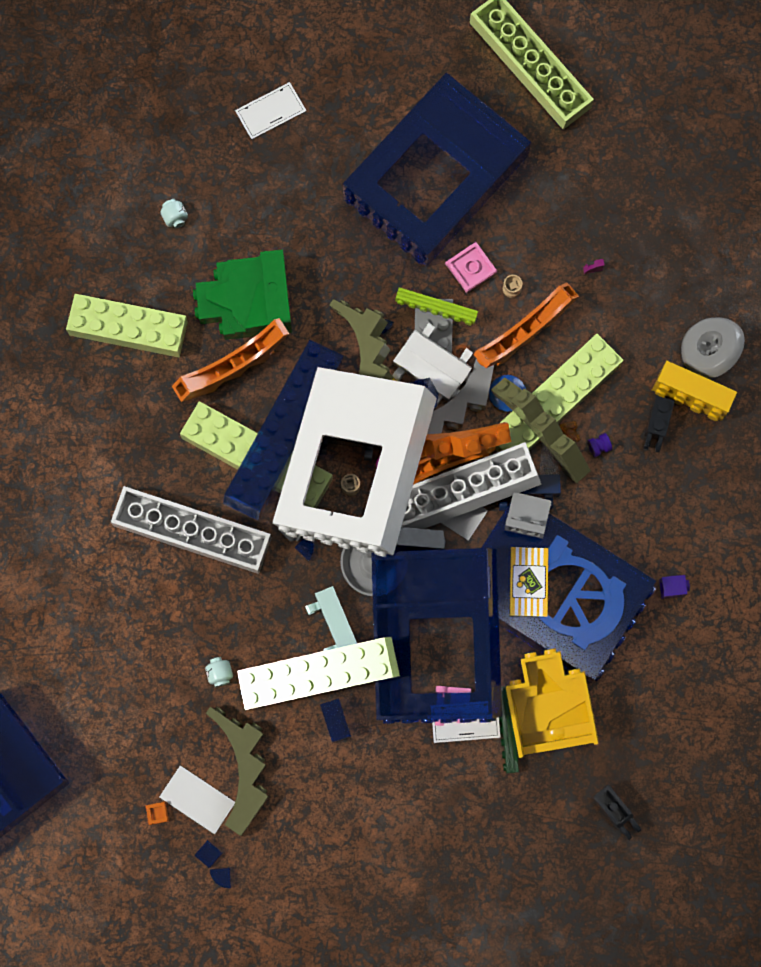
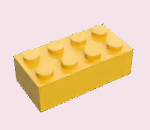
(694, 391)

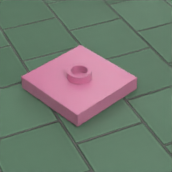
(471, 267)

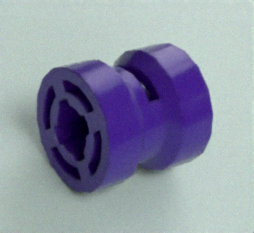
(599, 445)

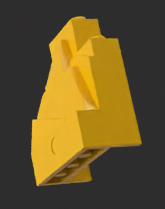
(550, 707)

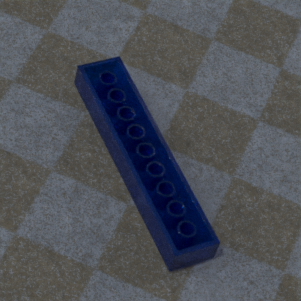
(277, 437)

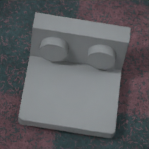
(528, 515)

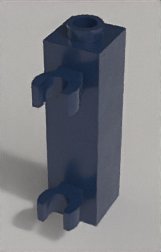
(549, 488)

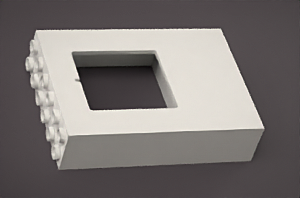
(365, 412)

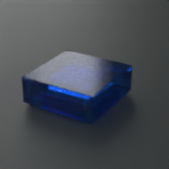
(208, 854)

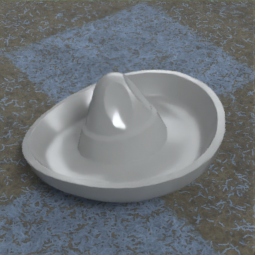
(712, 346)
(357, 570)

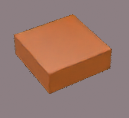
(157, 813)

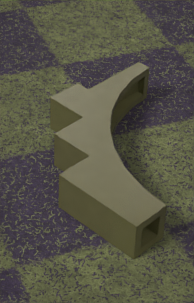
(368, 328)
(545, 427)
(244, 741)

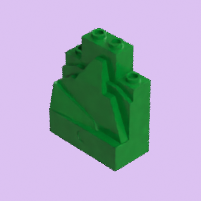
(245, 296)

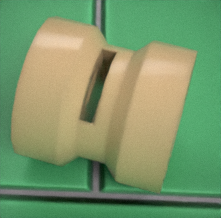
(512, 282)
(350, 488)

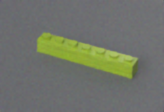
(436, 306)

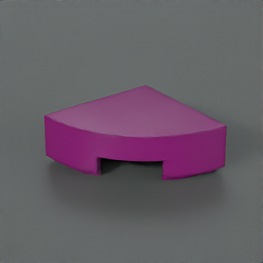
(596, 267)

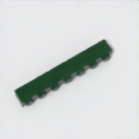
(508, 741)

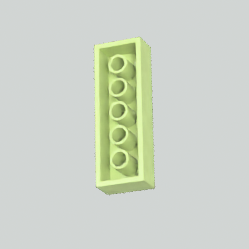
(127, 325)

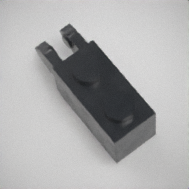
(658, 421)
(615, 810)

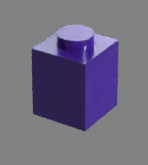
(674, 586)

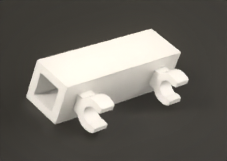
(438, 356)
(420, 369)

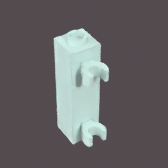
(334, 616)

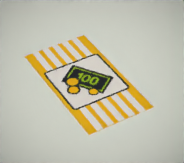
(529, 582)

